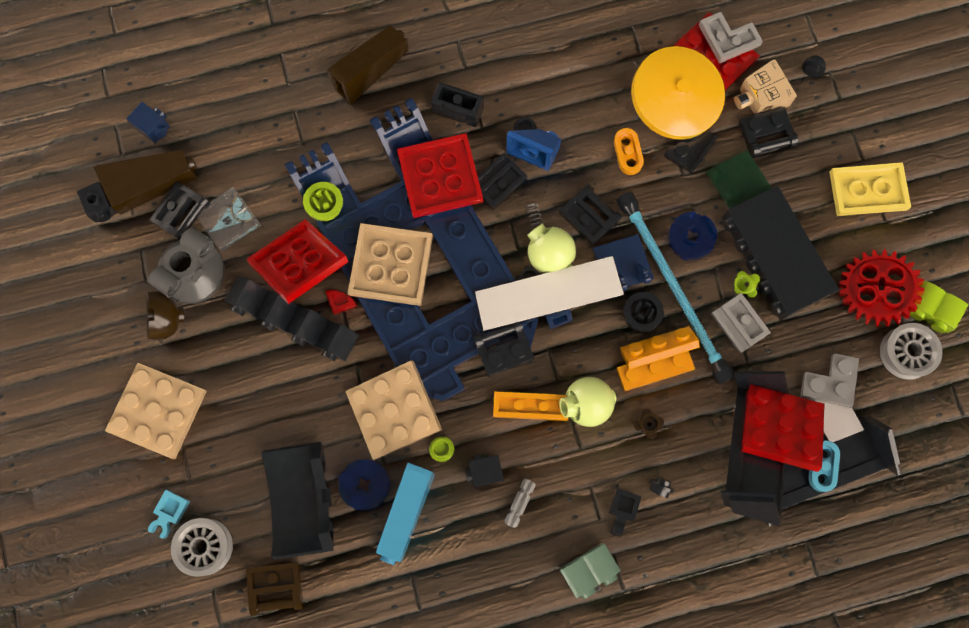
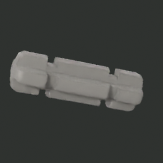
(519, 503)

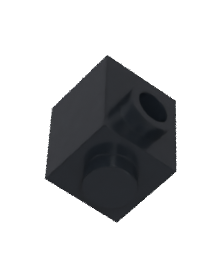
(96, 203)
(484, 470)

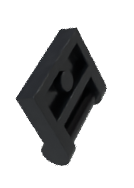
(767, 125)
(175, 206)
(585, 219)
(506, 355)

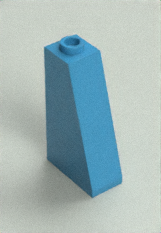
(404, 513)

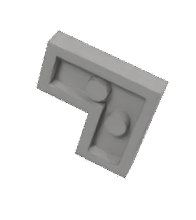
(728, 43)
(837, 387)

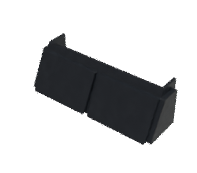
(859, 457)
(754, 482)

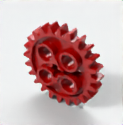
(882, 267)

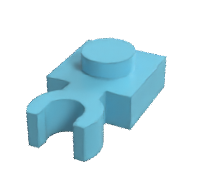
(169, 509)

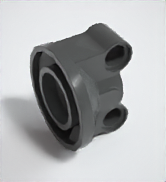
(200, 279)

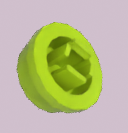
(323, 201)

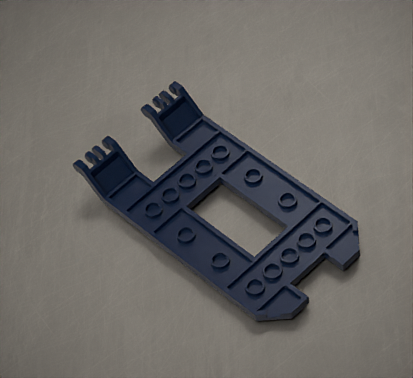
(459, 235)

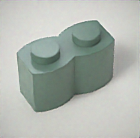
(590, 570)

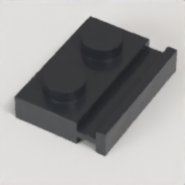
(691, 151)
(500, 181)

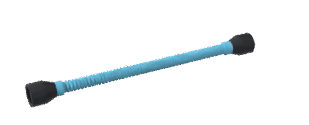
(721, 369)

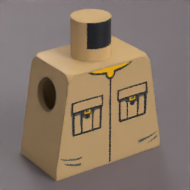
(765, 90)

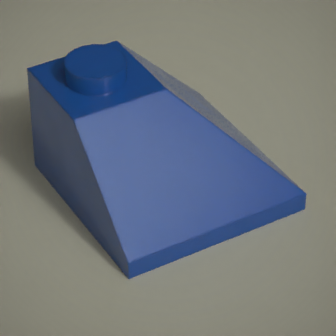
(534, 146)

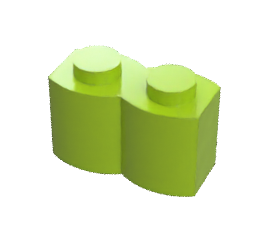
(939, 308)

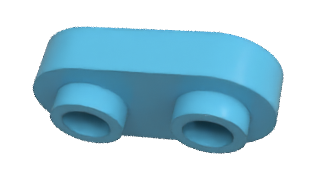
(829, 469)

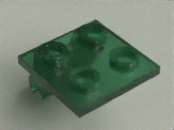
(738, 179)

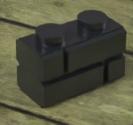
(457, 104)

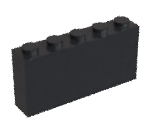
(779, 253)

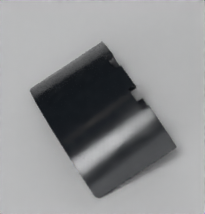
(299, 500)

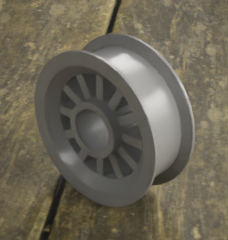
(922, 362)
(179, 543)

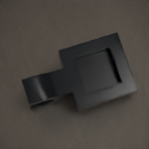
(625, 508)

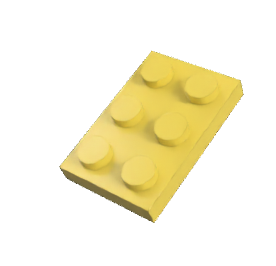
(870, 189)

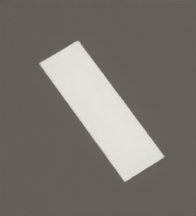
(548, 293)

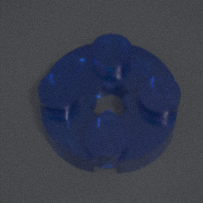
(689, 249)
(377, 490)

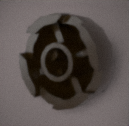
(162, 315)

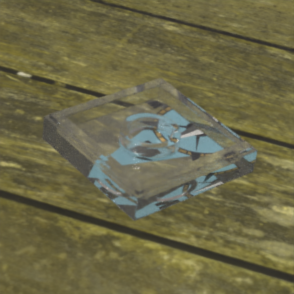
(228, 219)

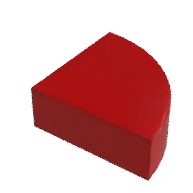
(339, 301)

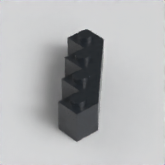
(294, 320)

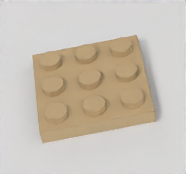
(390, 264)
(393, 410)
(156, 411)

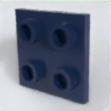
(629, 260)

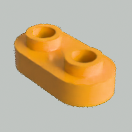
(628, 152)

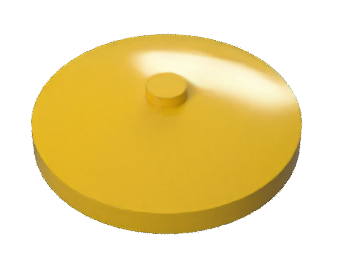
(678, 92)

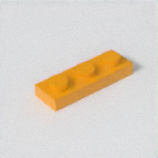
(659, 347)
(654, 371)
(527, 406)

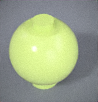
(550, 249)
(588, 402)

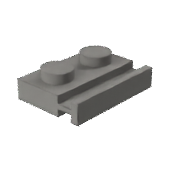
(740, 323)

